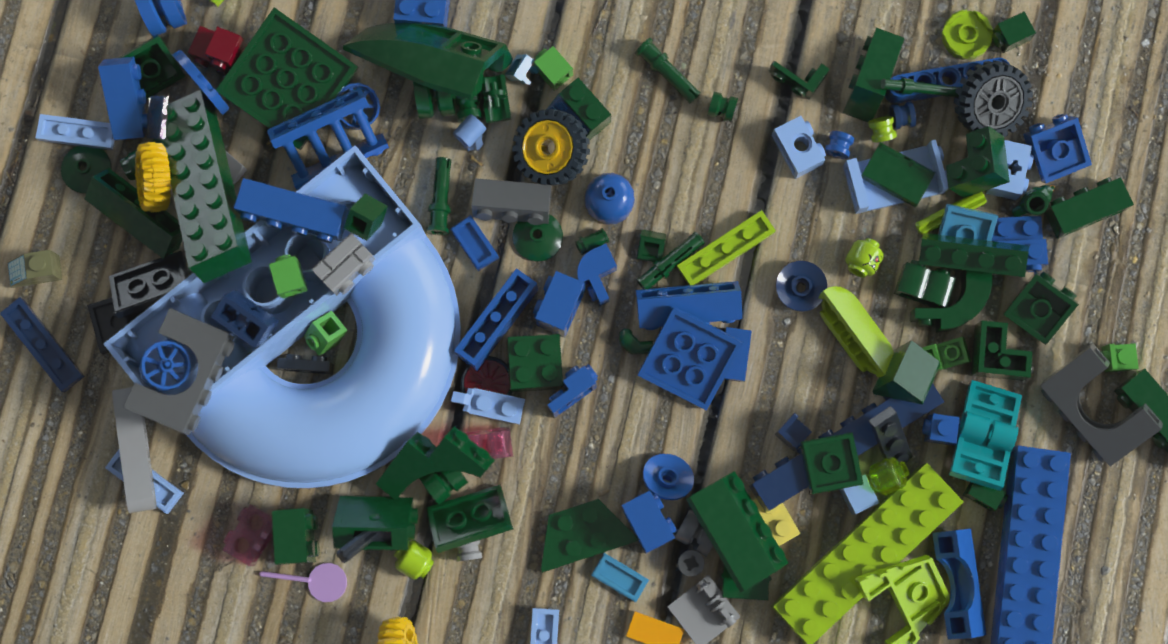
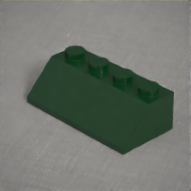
(737, 531)

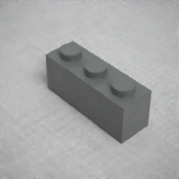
(511, 201)

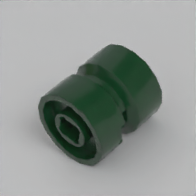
(442, 483)

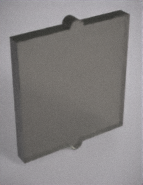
(157, 117)

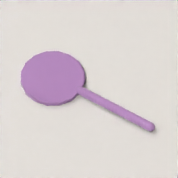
(325, 582)

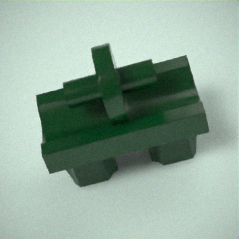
(495, 99)

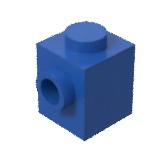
(941, 429)

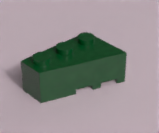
(877, 64)

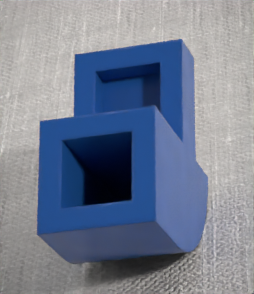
(594, 266)

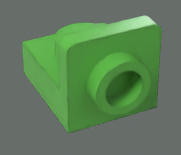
(1121, 357)

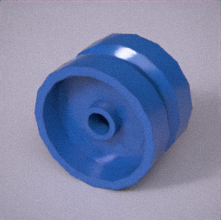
(154, 11)

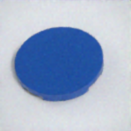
(201, 81)

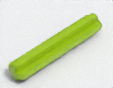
(934, 220)

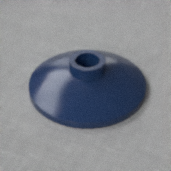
(807, 274)

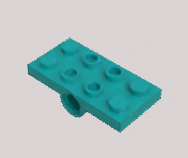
(986, 435)

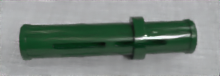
(670, 261)

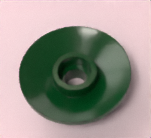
(79, 180)
(538, 249)

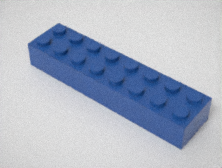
(1030, 546)

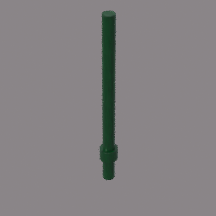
(908, 86)

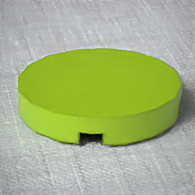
(967, 34)

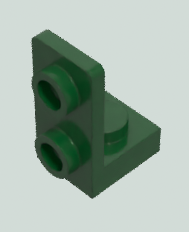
(798, 86)

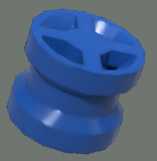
(839, 144)

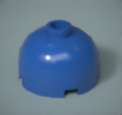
(613, 208)

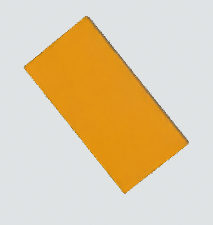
(653, 631)

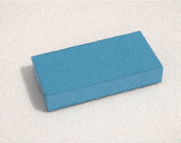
(620, 577)

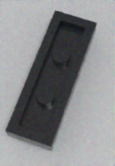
(890, 435)

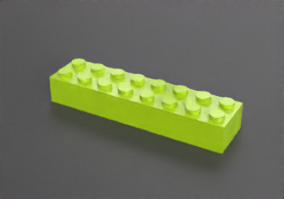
(873, 544)

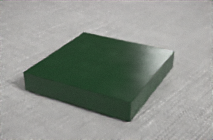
(831, 463)

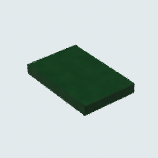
(469, 518)

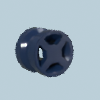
(903, 115)

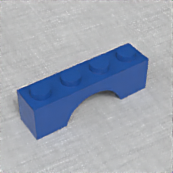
(965, 612)

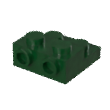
(1042, 307)

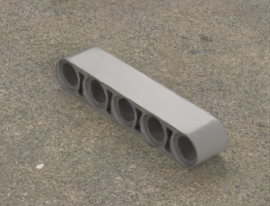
(134, 455)

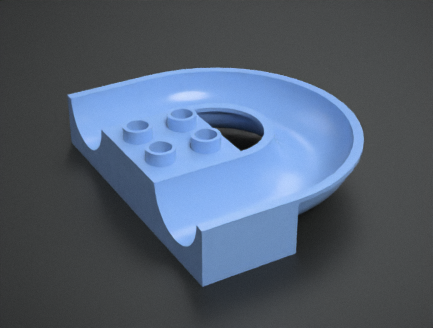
(366, 410)

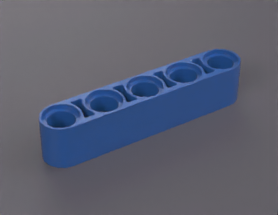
(934, 76)

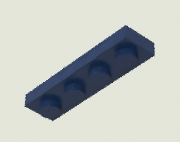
(42, 344)

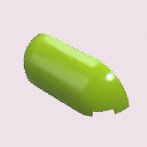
(856, 330)

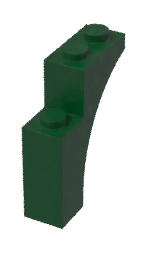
(422, 457)

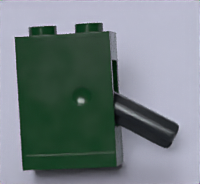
(373, 524)

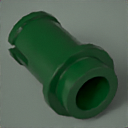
(591, 241)

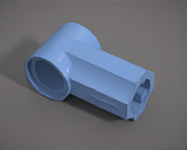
(470, 133)

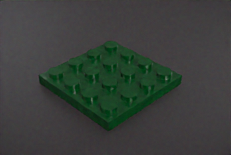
(285, 73)

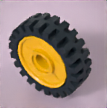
(533, 143)

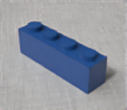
(292, 210)
(704, 301)
(496, 319)

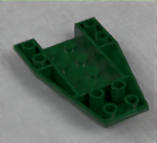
(432, 55)

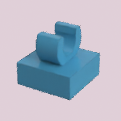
(519, 68)

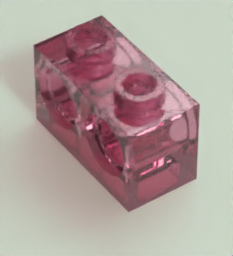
(494, 441)
(257, 539)

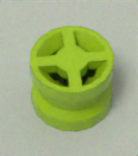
(882, 129)

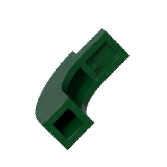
(973, 296)

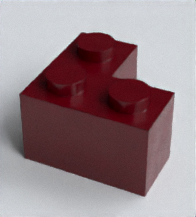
(216, 49)

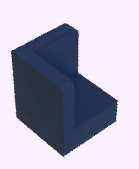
(793, 432)

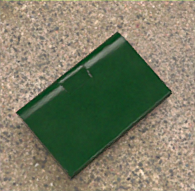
(898, 174)

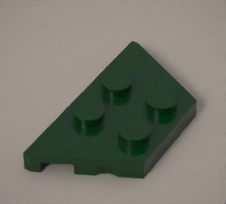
(582, 534)

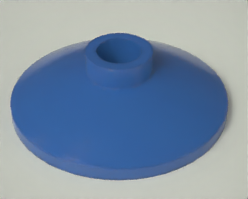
(669, 468)

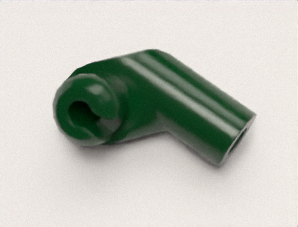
(631, 343)

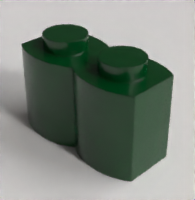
(925, 285)

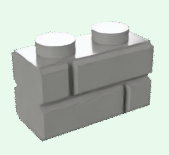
(344, 265)

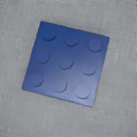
(690, 358)

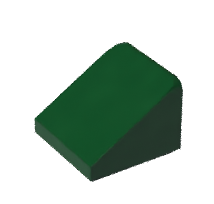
(651, 245)

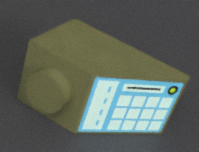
(34, 268)

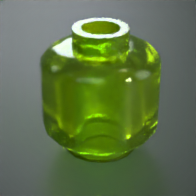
(888, 476)

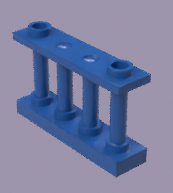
(326, 114)

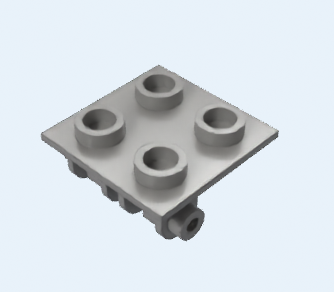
(703, 611)

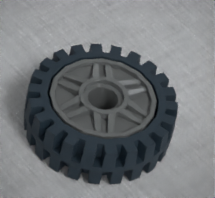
(990, 81)

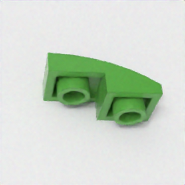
(950, 353)

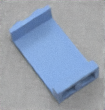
(869, 197)

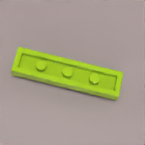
(726, 248)

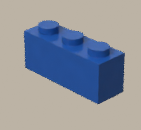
(124, 97)

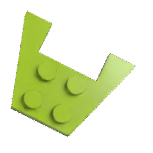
(916, 591)

